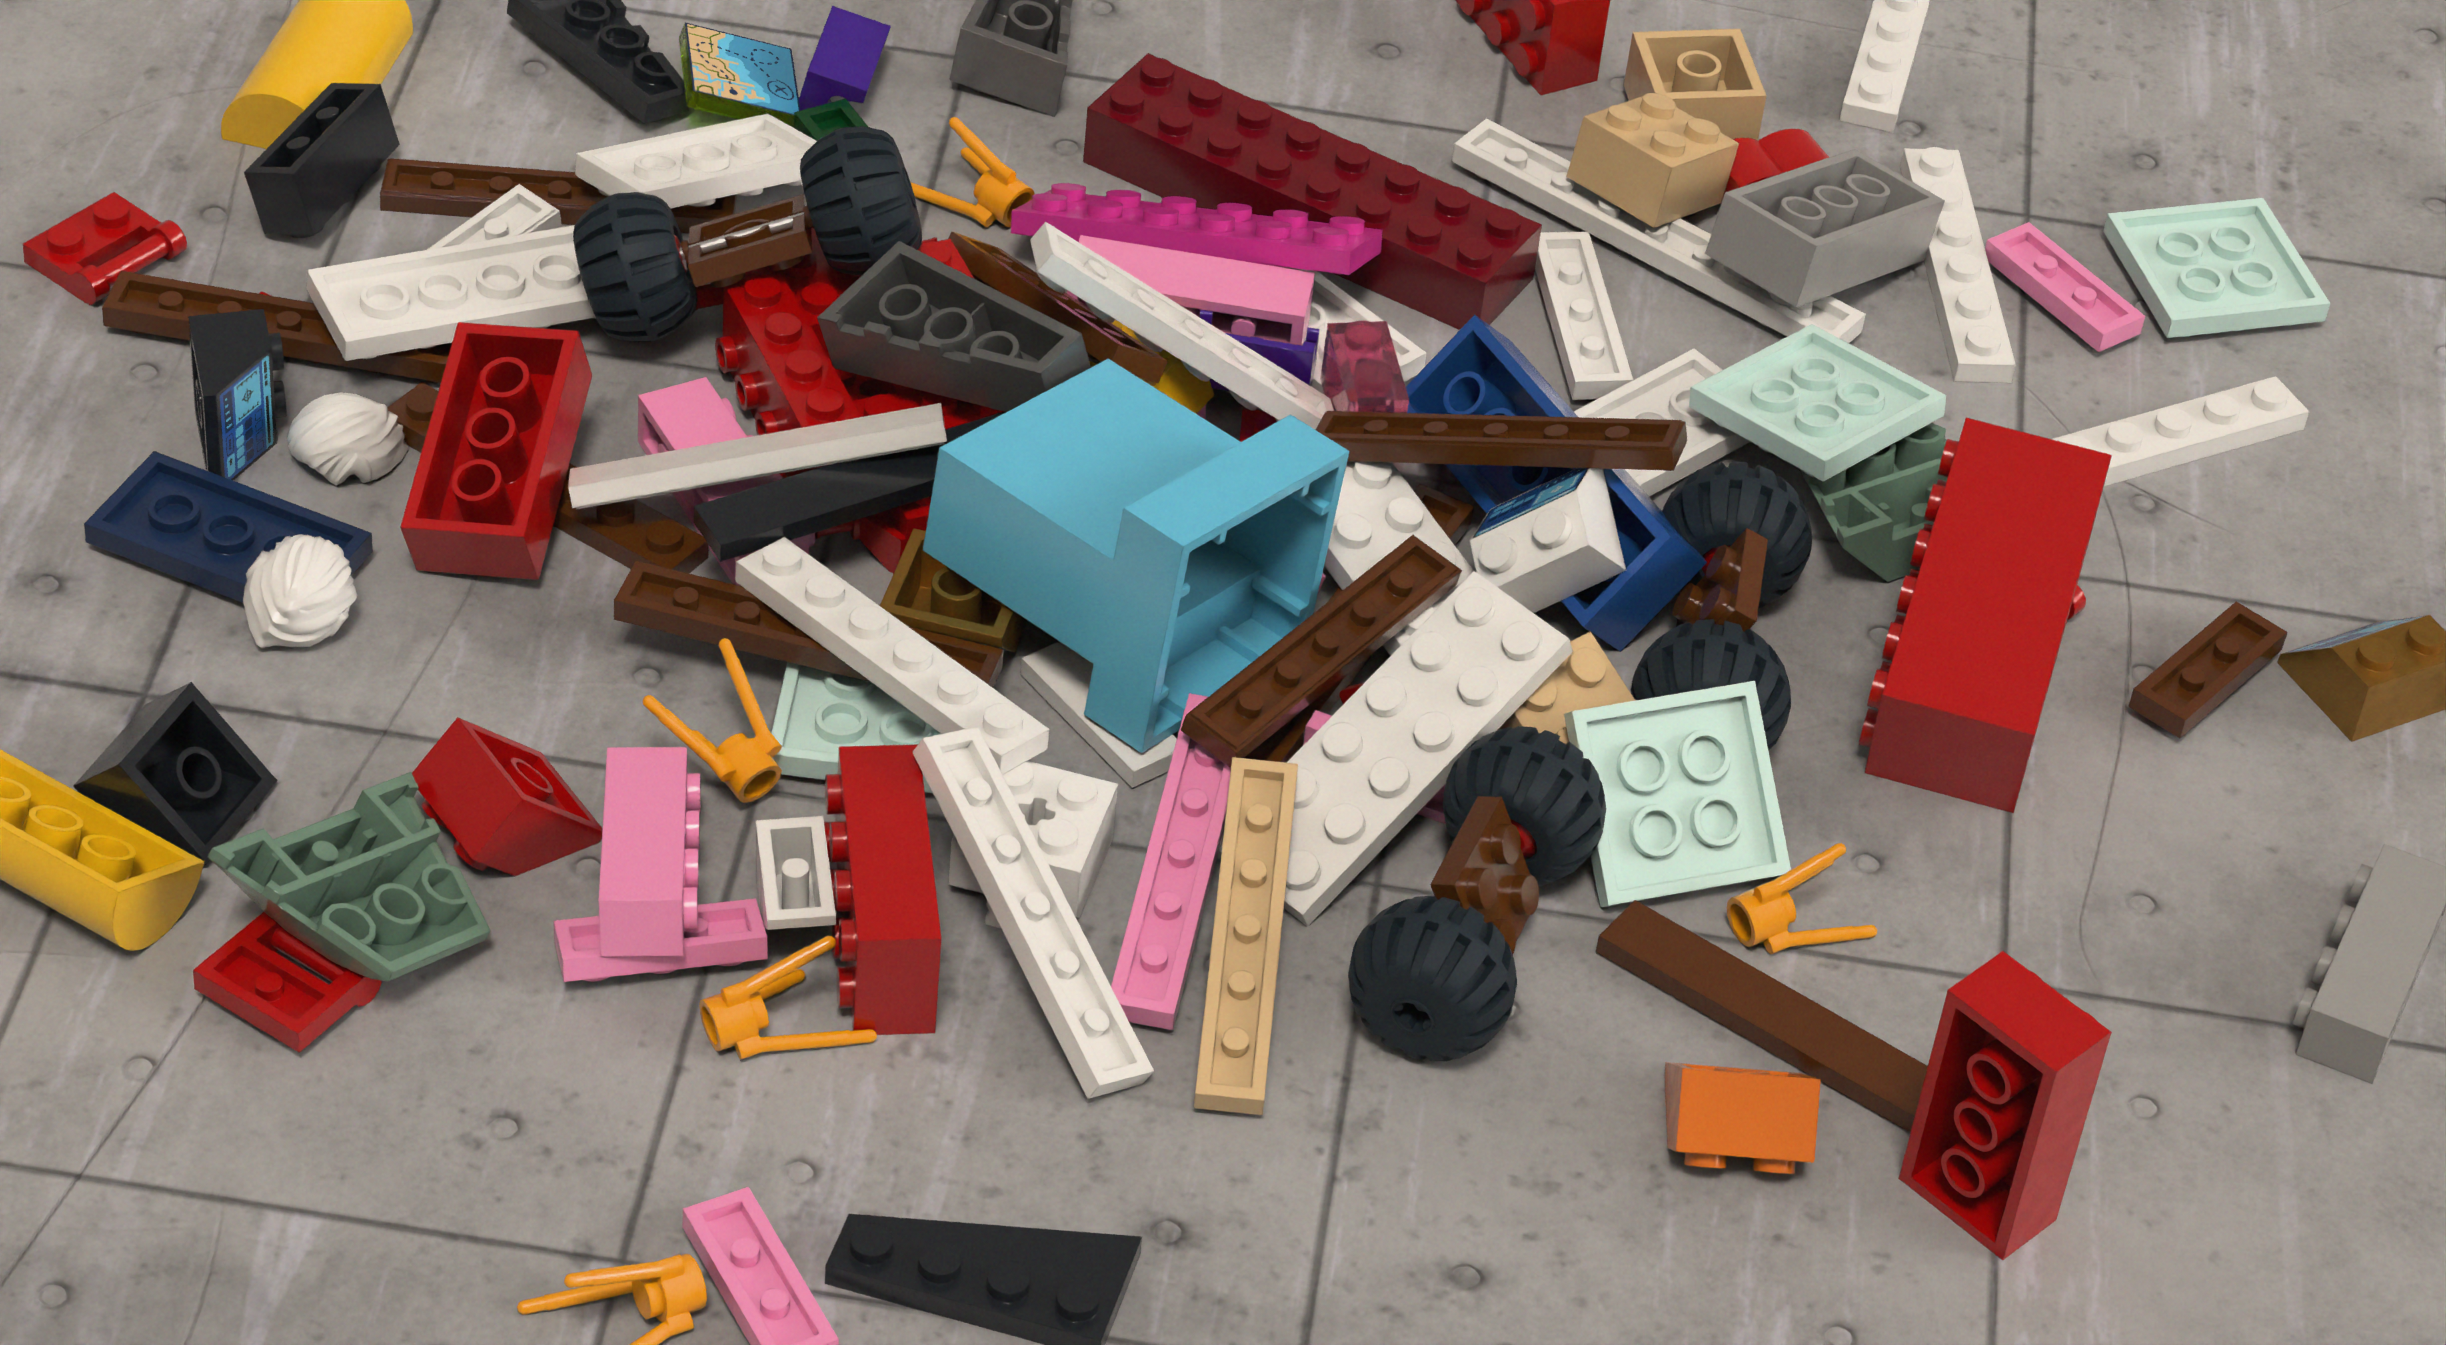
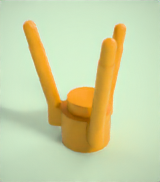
(996, 189)
(739, 761)
(1769, 909)
(740, 1012)
(660, 1289)

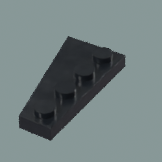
(606, 51)
(996, 1277)

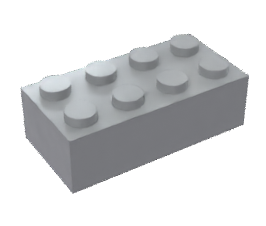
(1823, 228)

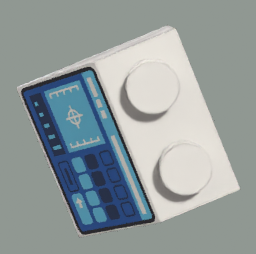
(1550, 540)

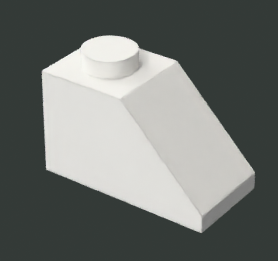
(794, 873)

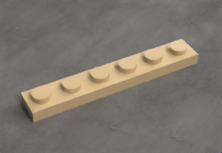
(1246, 937)

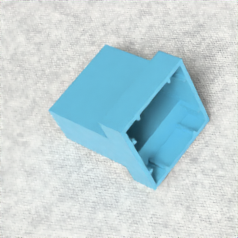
(1139, 537)

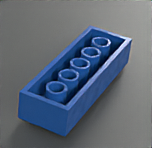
(1490, 376)

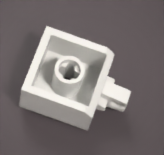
(1070, 821)

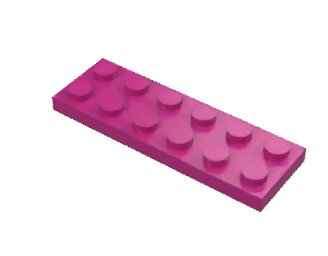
(1179, 225)

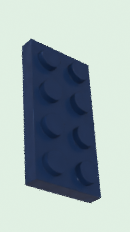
(206, 525)

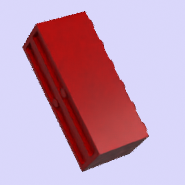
(1983, 614)

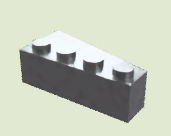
(1015, 51)

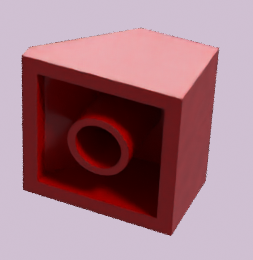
(501, 801)

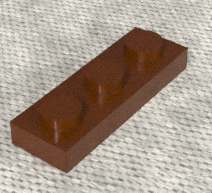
(2207, 669)

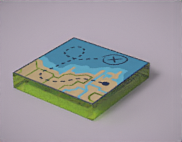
(737, 75)

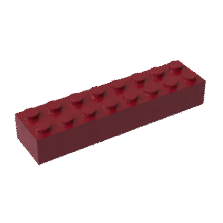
(1212, 144)

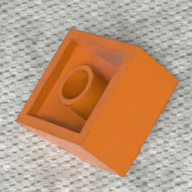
(1741, 1114)

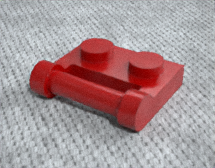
(100, 242)
(275, 992)

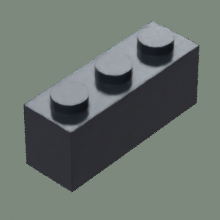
(322, 159)

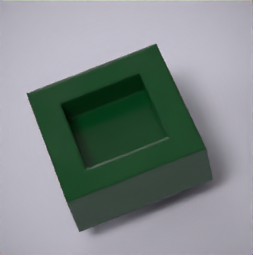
(826, 118)

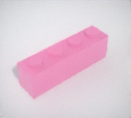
(1241, 294)
(692, 417)
(649, 852)

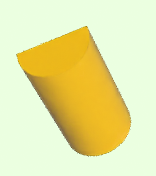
(312, 49)
(90, 859)

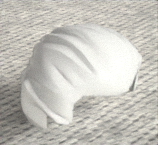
(347, 437)
(298, 592)

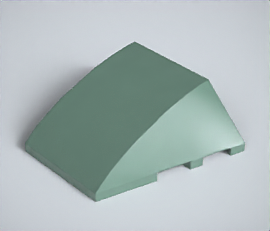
(1884, 501)
(362, 885)

